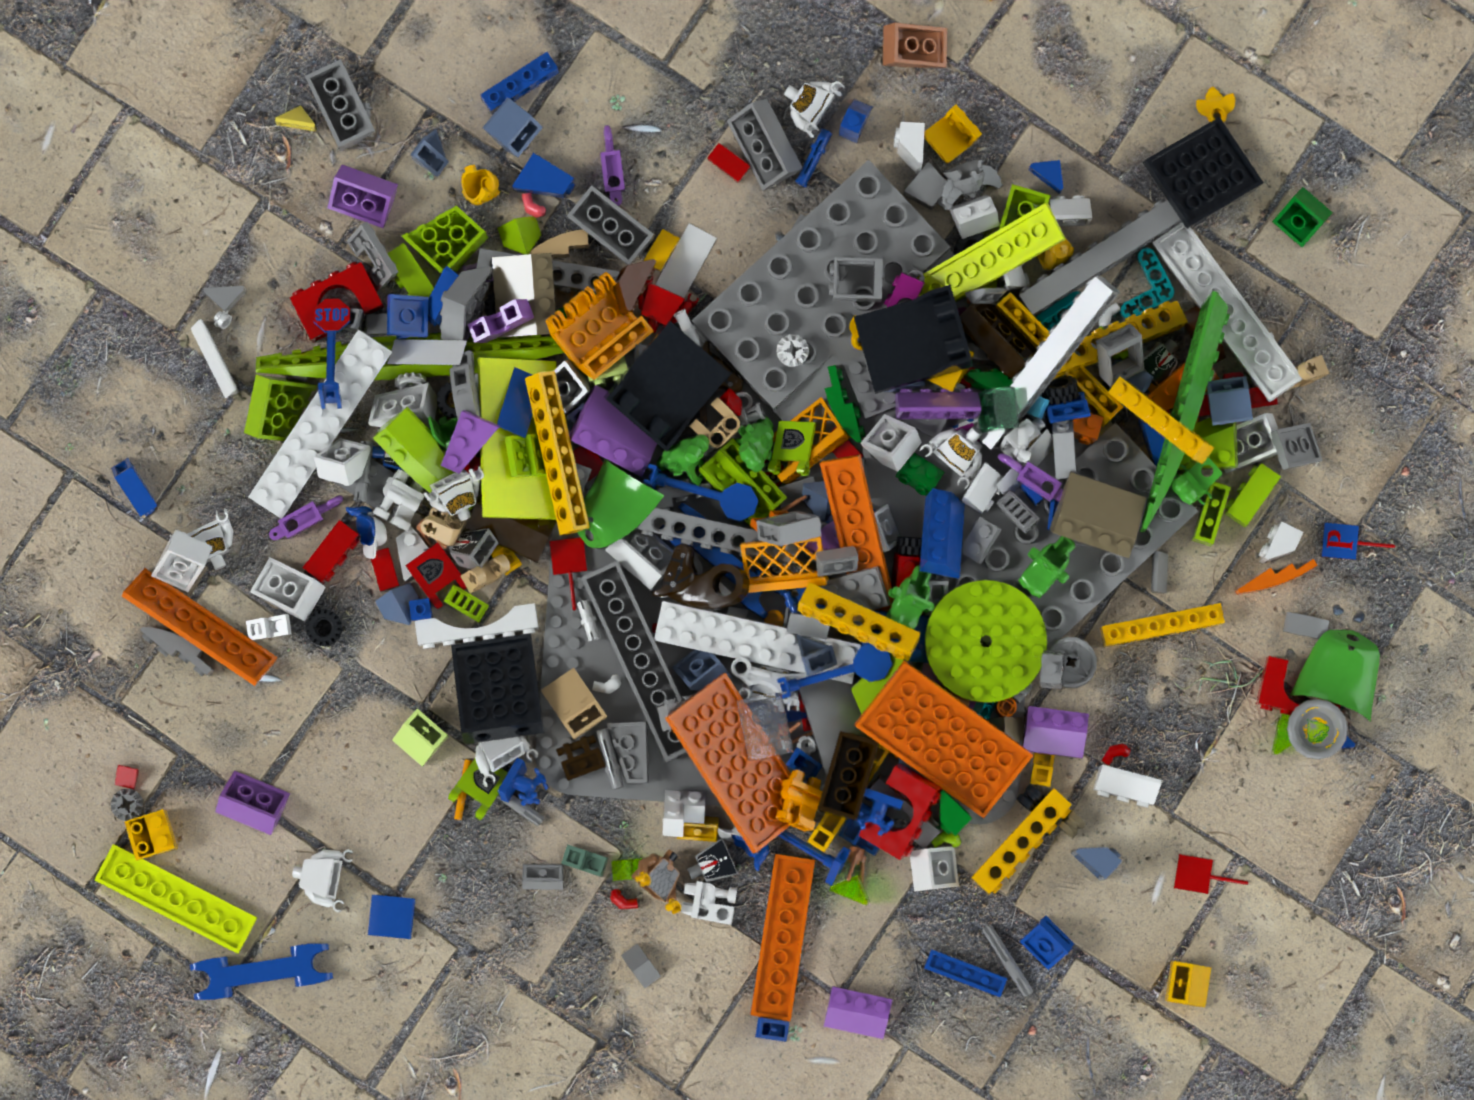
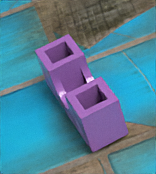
(510, 316)

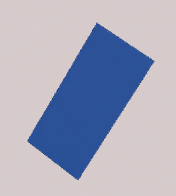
(516, 408)

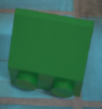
(1302, 217)
(952, 814)

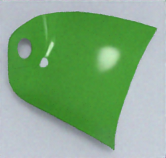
(616, 505)
(1341, 674)

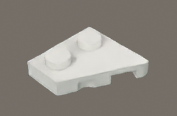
(409, 547)

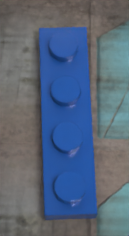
(965, 973)

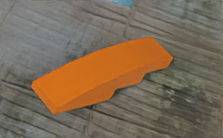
(1269, 579)

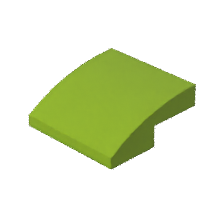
(524, 456)

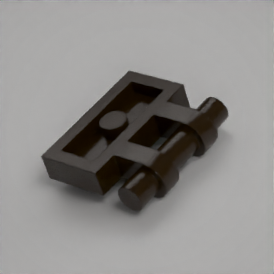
(583, 763)

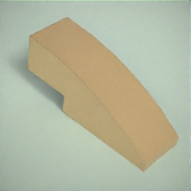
(560, 244)

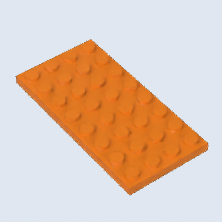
(943, 739)
(715, 741)

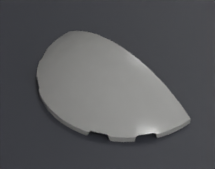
(830, 710)

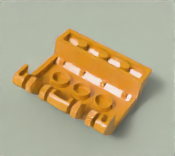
(594, 329)

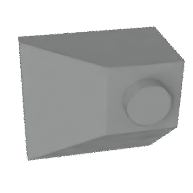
(572, 384)

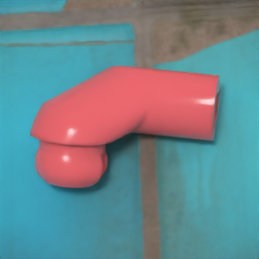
(532, 208)

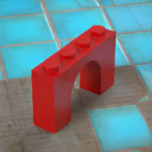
(353, 279)
(1271, 689)
(922, 795)

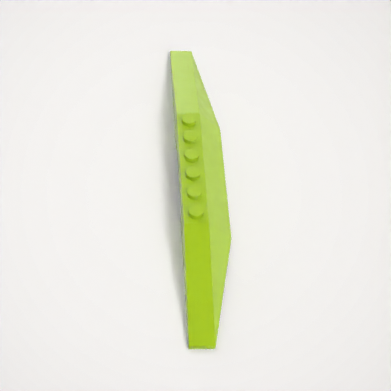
(314, 362)

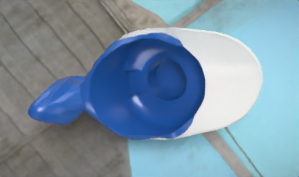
(370, 529)
(734, 836)

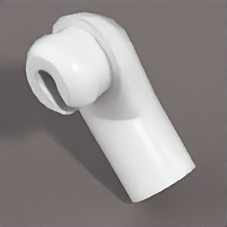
(1105, 319)
(608, 687)

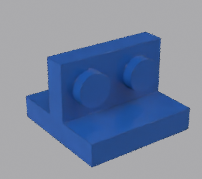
(407, 316)
(1047, 943)

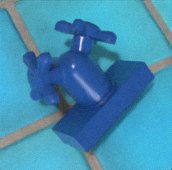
(517, 781)
(878, 810)

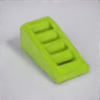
(450, 596)

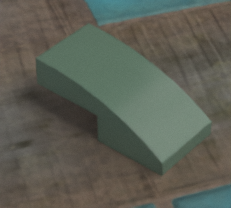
(584, 860)

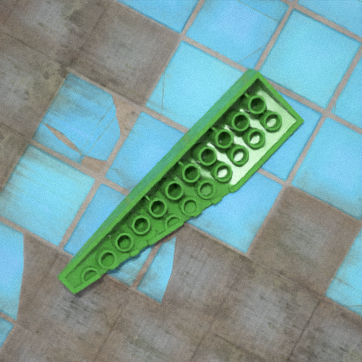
(1190, 394)

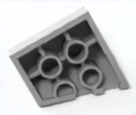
(463, 303)

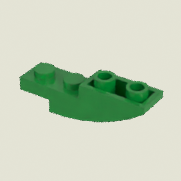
(987, 380)
(845, 413)

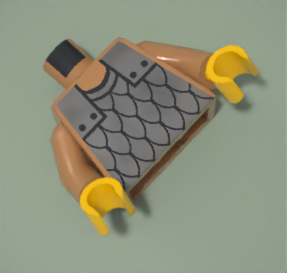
(659, 878)

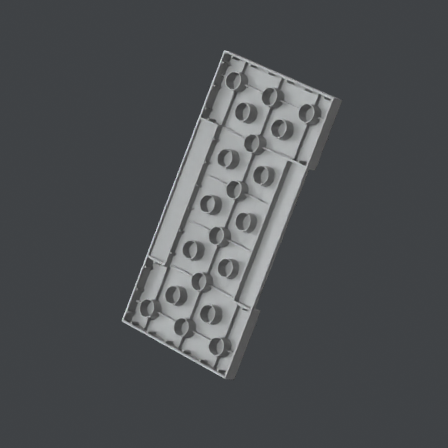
(790, 295)

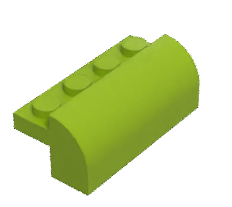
(728, 469)

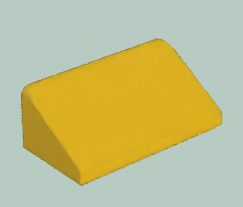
(701, 832)

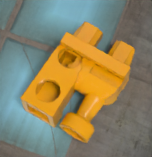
(806, 801)

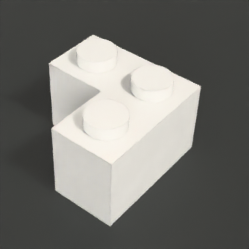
(682, 808)

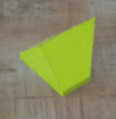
(520, 234)

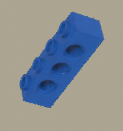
(520, 82)

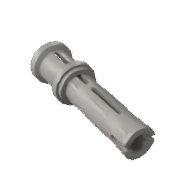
(747, 416)

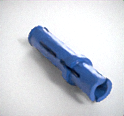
(814, 157)

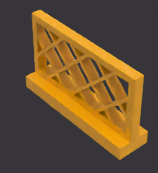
(823, 447)
(781, 581)

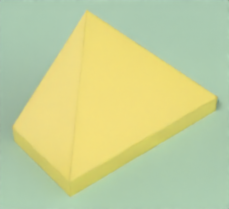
(297, 119)

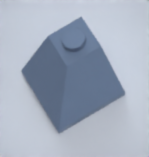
(699, 669)

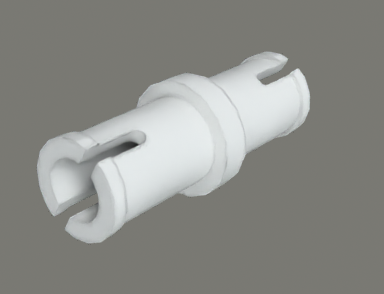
(687, 327)
(588, 621)

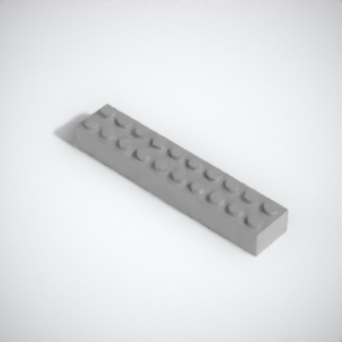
(1099, 257)
(635, 650)

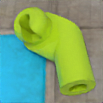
(943, 837)

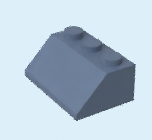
(1098, 861)

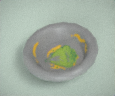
(1317, 729)

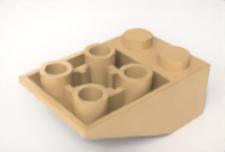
(574, 703)

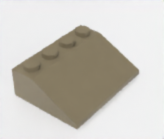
(530, 279)
(1098, 515)

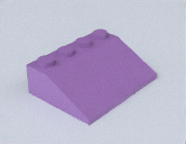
(937, 404)
(612, 434)

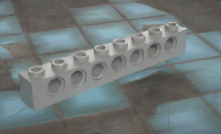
(567, 270)
(710, 527)

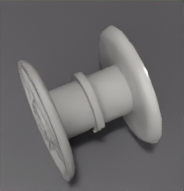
(1084, 666)

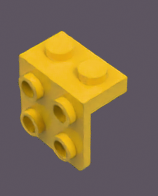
(952, 134)

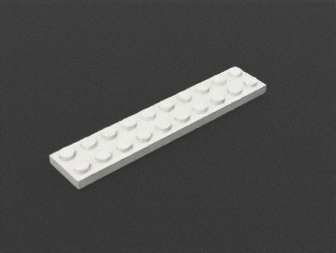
(1244, 331)
(319, 426)
(743, 638)

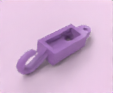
(611, 167)
(1033, 478)
(305, 516)

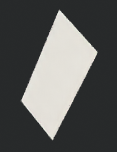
(686, 260)
(427, 352)
(1039, 451)

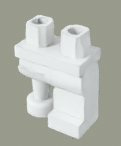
(405, 497)
(704, 902)

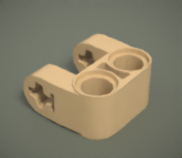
(1311, 371)
(721, 428)
(448, 527)
(489, 573)

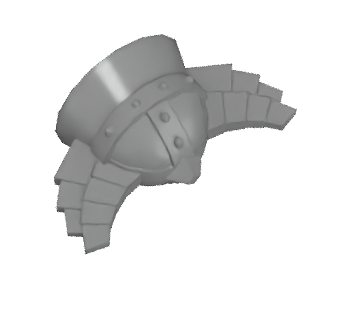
(967, 180)

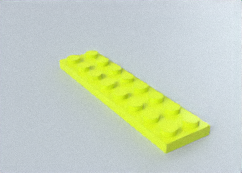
(996, 253)
(176, 899)

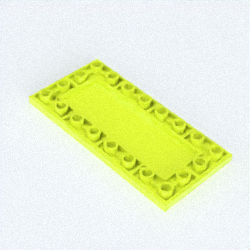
(502, 494)

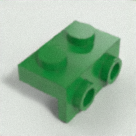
(919, 474)

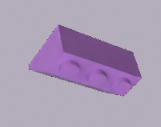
(362, 196)
(1055, 732)
(252, 802)
(857, 1012)

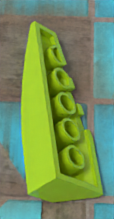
(413, 448)

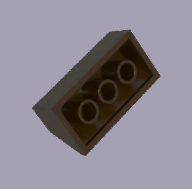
(997, 338)
(521, 536)
(848, 776)

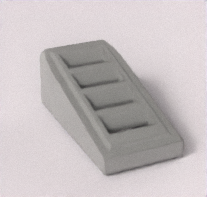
(1009, 502)

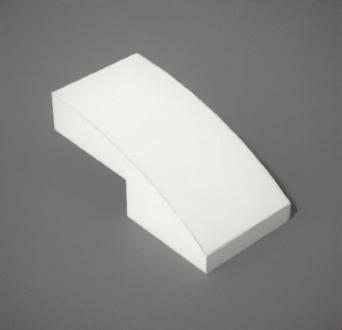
(269, 627)

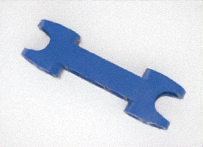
(716, 557)
(225, 977)

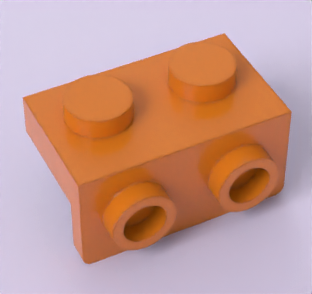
(1087, 428)

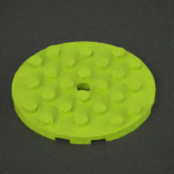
(956, 633)

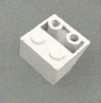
(1281, 543)

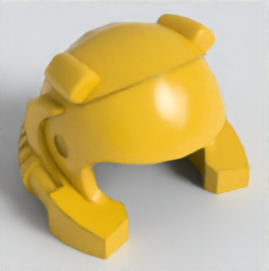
(479, 185)
(1056, 255)

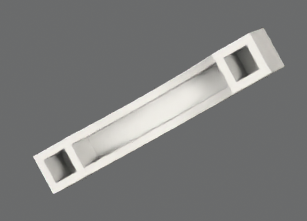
(518, 619)

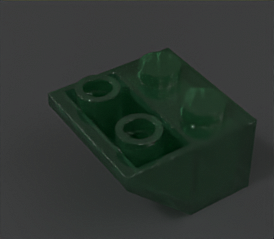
(998, 409)

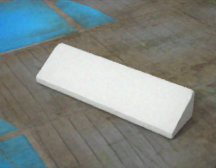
(214, 359)

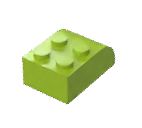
(1020, 203)

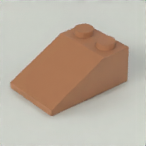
(914, 46)

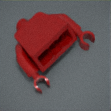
(662, 304)

